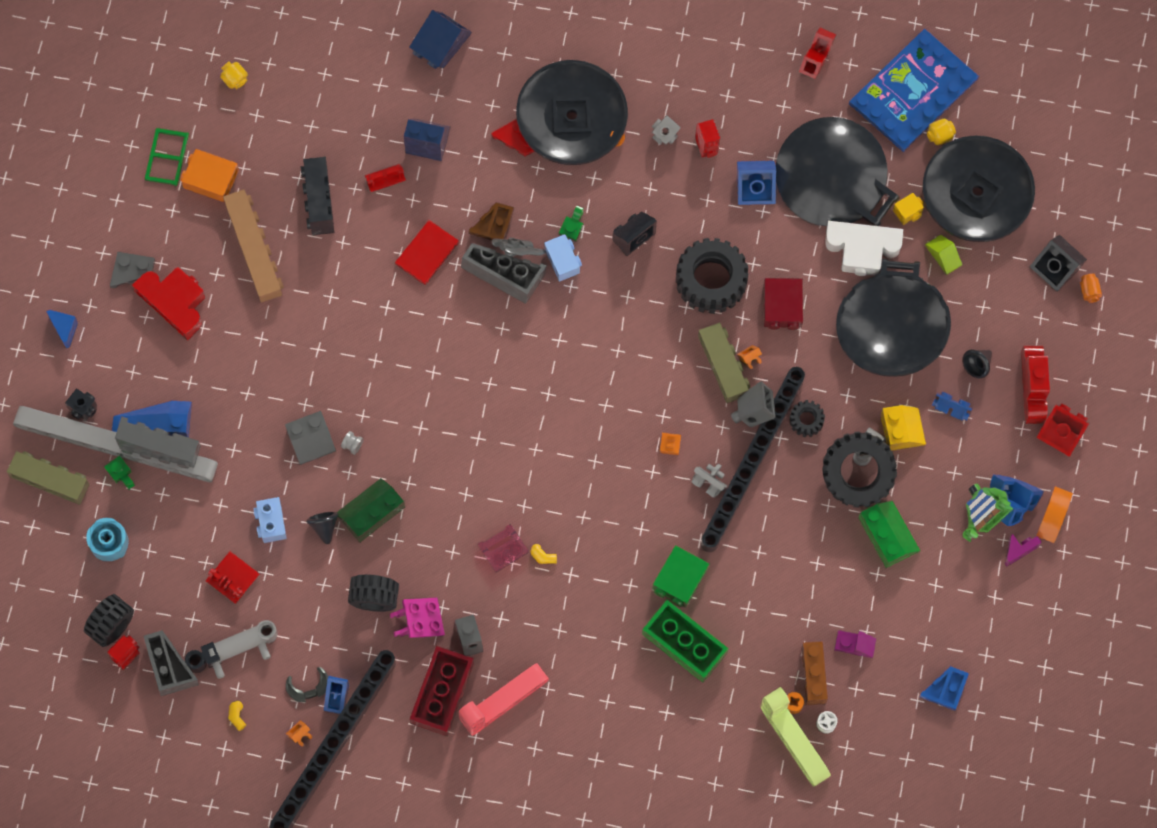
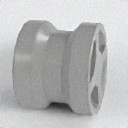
(352, 442)

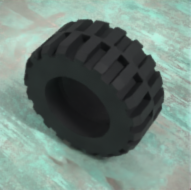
(718, 253)
(859, 495)

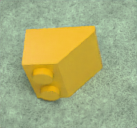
(902, 427)

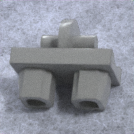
(702, 475)

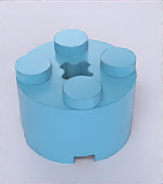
(98, 535)

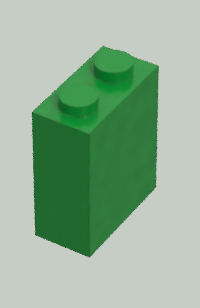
(680, 577)

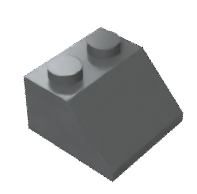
(310, 437)

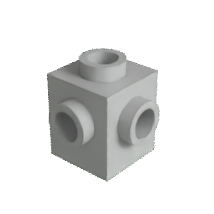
(672, 129)

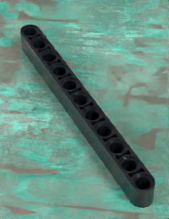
(752, 467)
(334, 733)

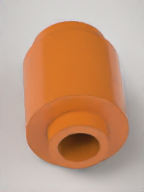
(1090, 288)

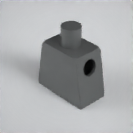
(755, 406)
(468, 635)

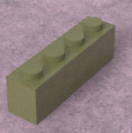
(723, 362)
(48, 477)

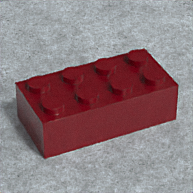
(441, 691)

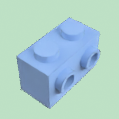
(562, 257)
(270, 519)

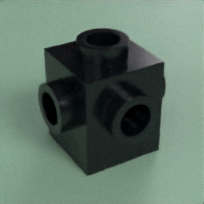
(81, 405)

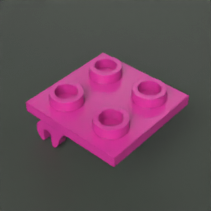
(422, 618)

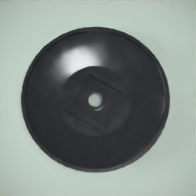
(578, 89)
(985, 165)

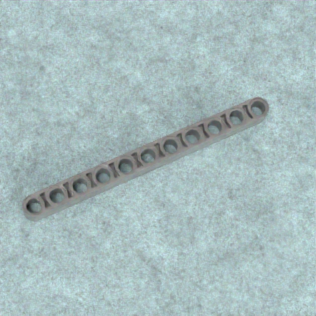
(100, 440)

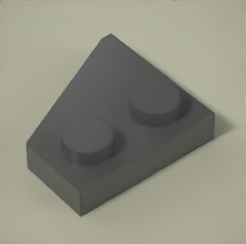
(130, 268)

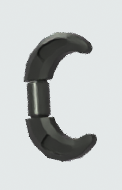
(299, 696)

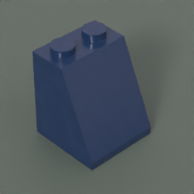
(439, 39)
(426, 139)

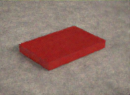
(427, 252)

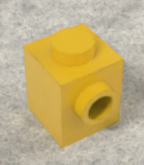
(908, 209)

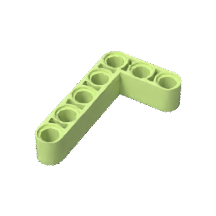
(775, 709)

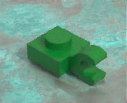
(571, 226)
(119, 471)

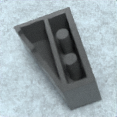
(168, 666)

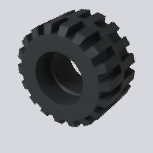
(373, 593)
(108, 620)

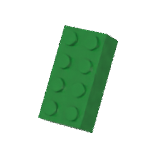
(685, 641)

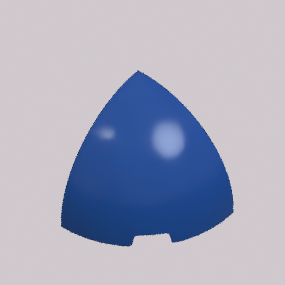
(1019, 494)

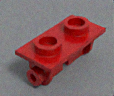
(385, 177)

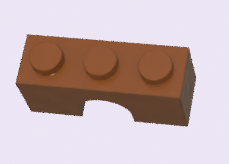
(815, 673)

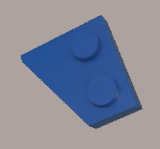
(947, 688)

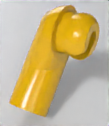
(541, 557)
(234, 713)

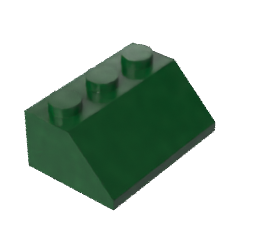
(371, 509)

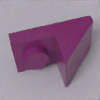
(1016, 551)
(857, 644)

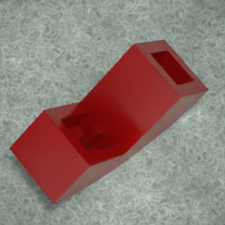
(817, 54)

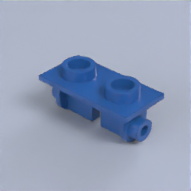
(959, 408)

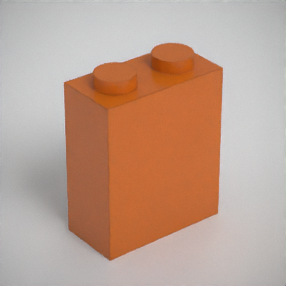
(209, 175)

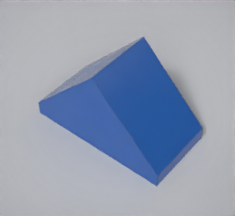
(64, 325)
(336, 694)

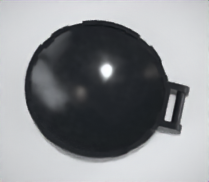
(833, 173)
(893, 322)

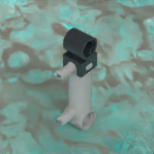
(216, 652)

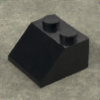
(635, 232)
(1058, 262)

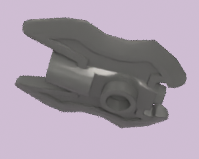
(517, 247)

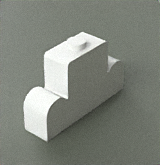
(863, 245)

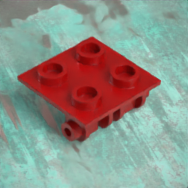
(232, 577)

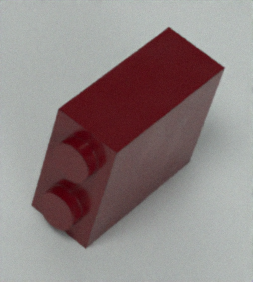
(783, 303)

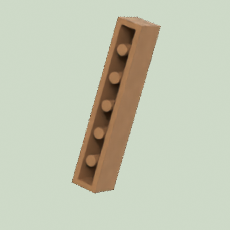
(252, 245)

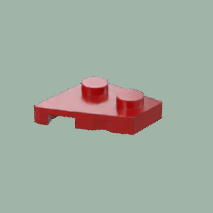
(512, 138)

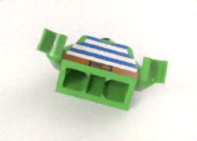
(985, 510)

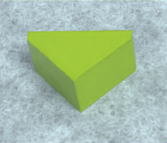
(944, 253)

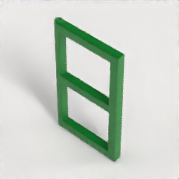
(165, 156)

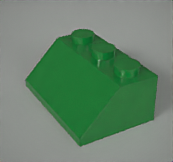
(888, 533)

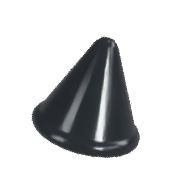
(977, 362)
(323, 525)

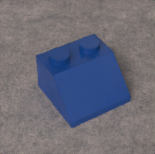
(756, 182)

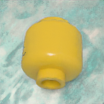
(234, 75)
(941, 131)

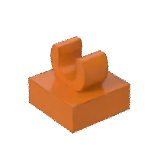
(749, 354)
(670, 443)
(298, 731)

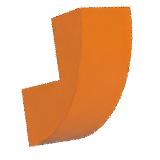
(1054, 514)

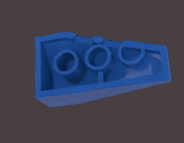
(169, 416)

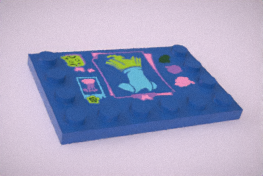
(913, 90)

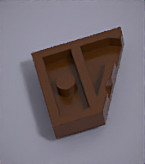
(493, 223)

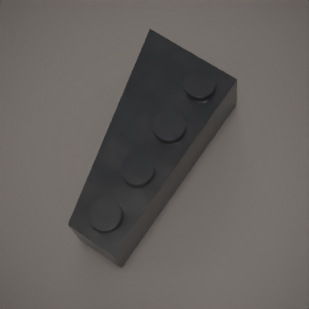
(318, 196)

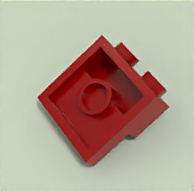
(1063, 429)

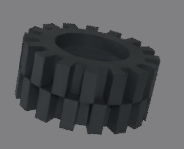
(807, 429)

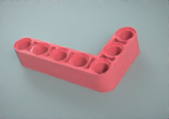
(480, 716)

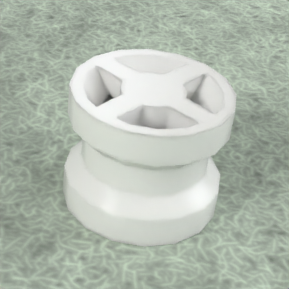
(829, 719)

